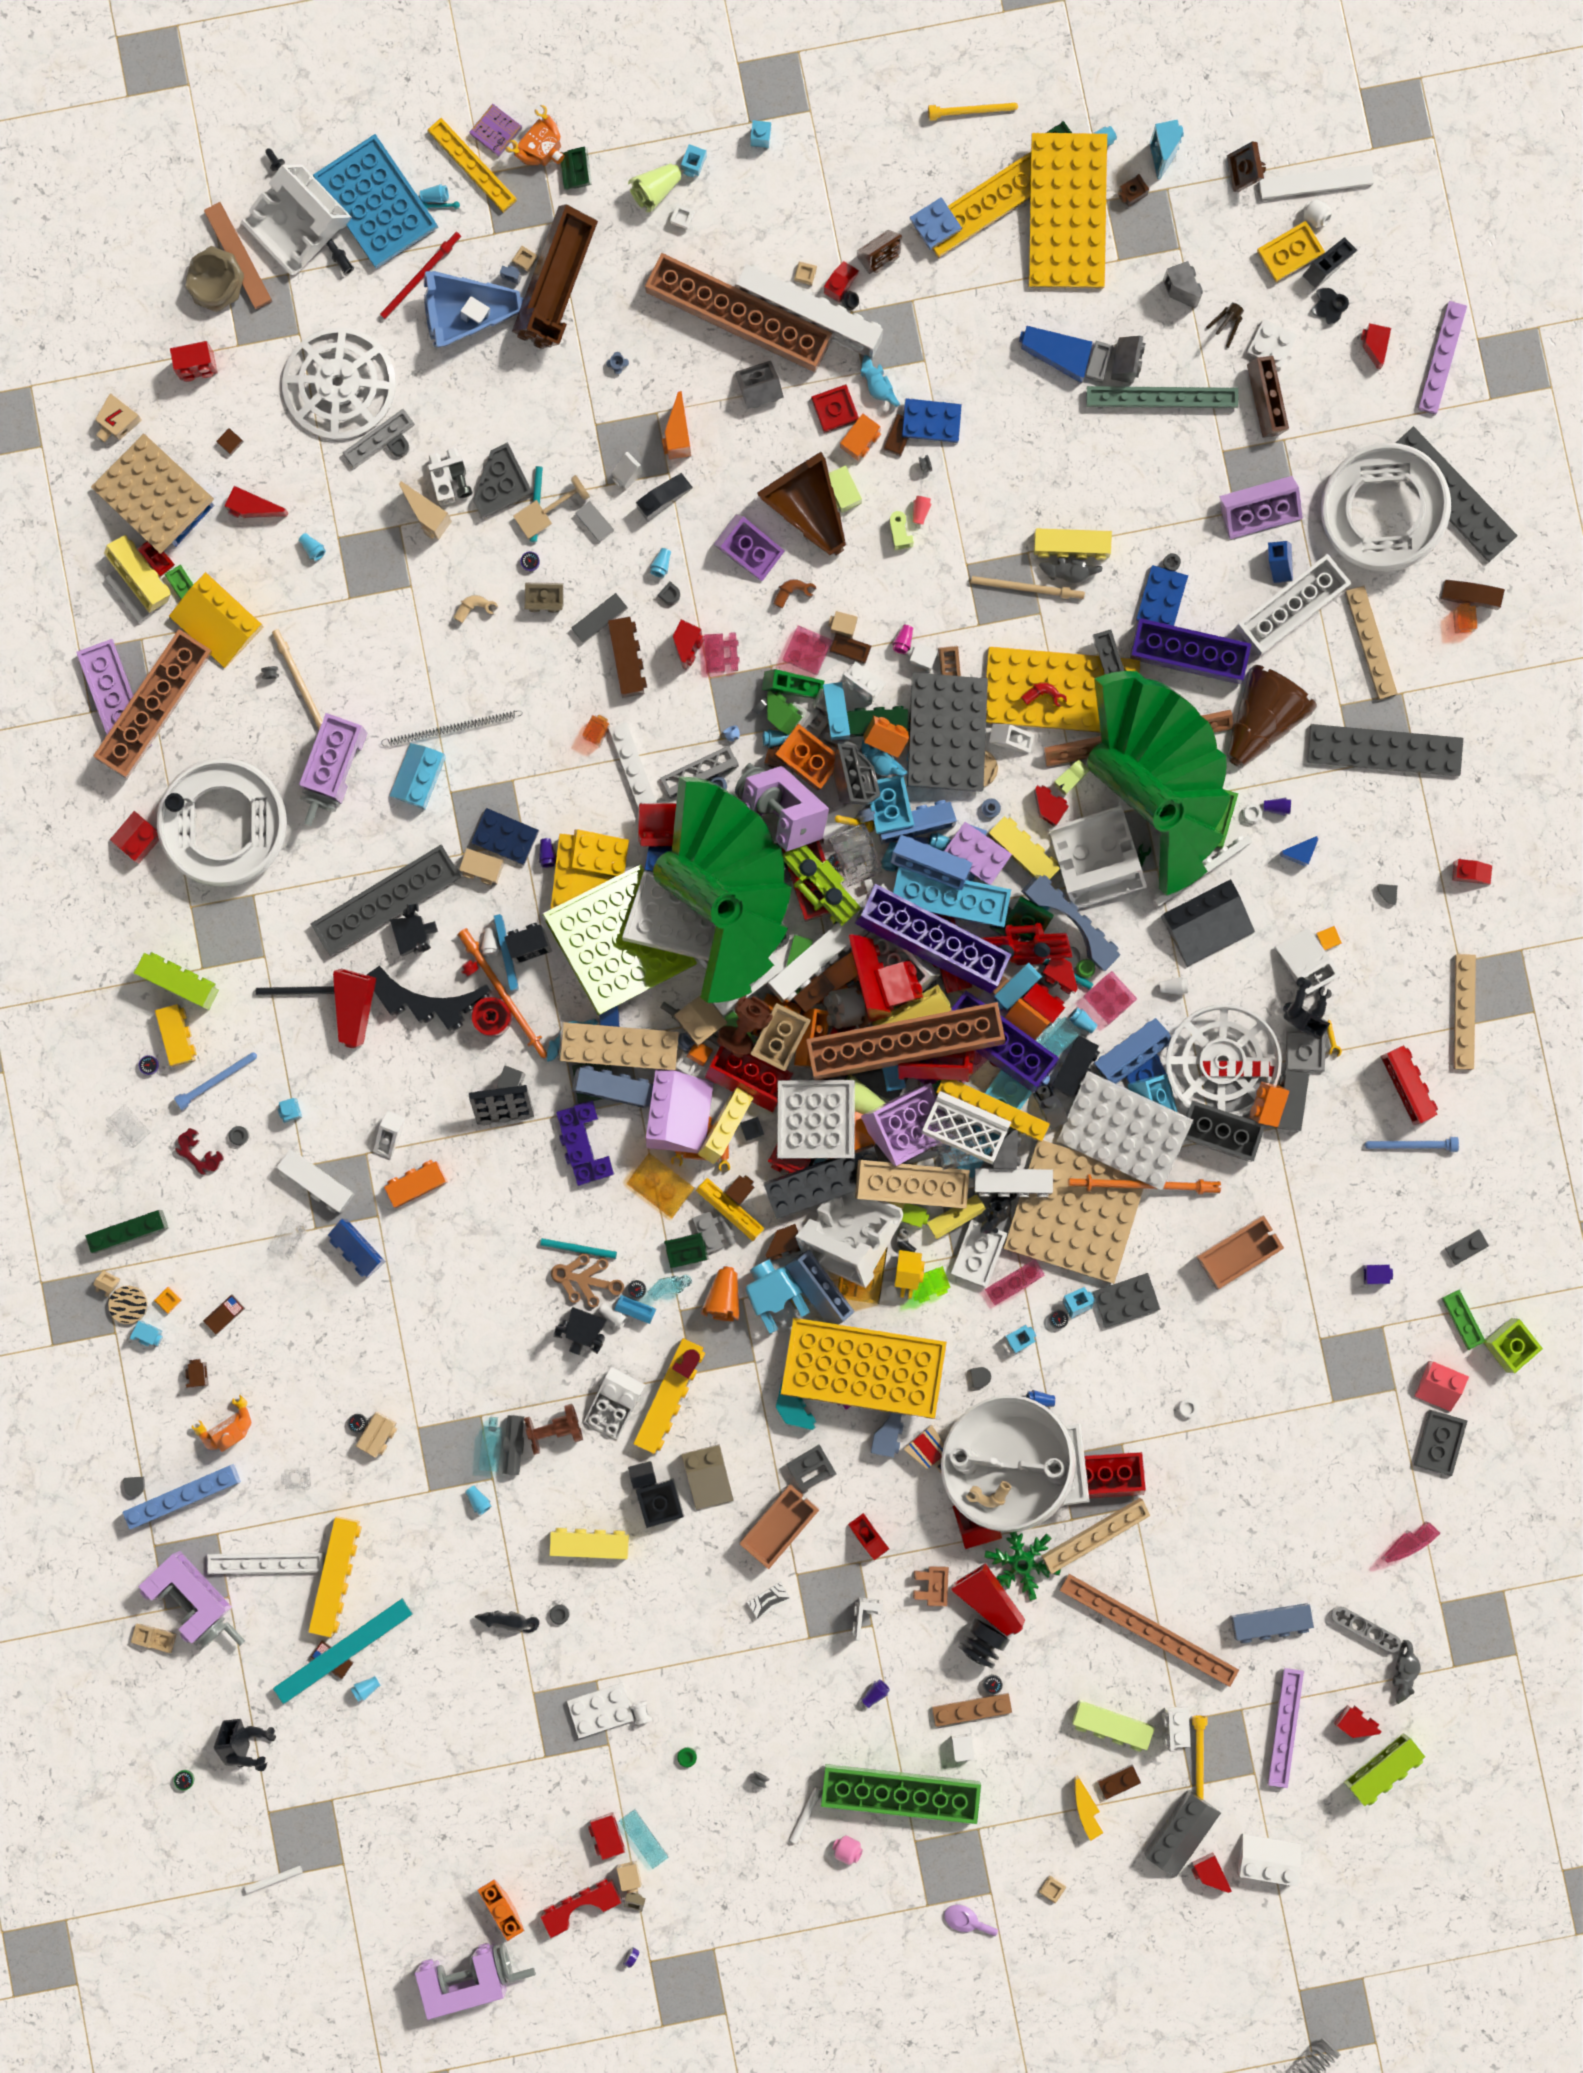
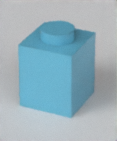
(761, 134)

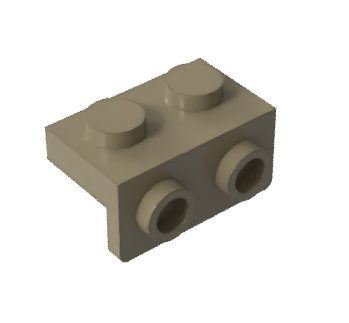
(544, 597)

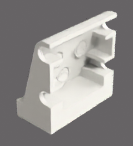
(295, 217)
(1097, 857)
(850, 1235)

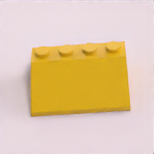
(215, 620)
(570, 881)

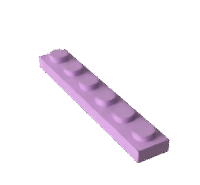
(1442, 357)
(1285, 1727)

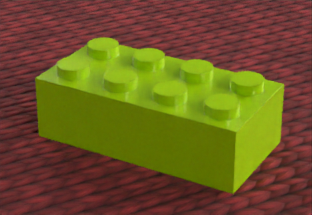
(173, 979)
(1384, 1770)

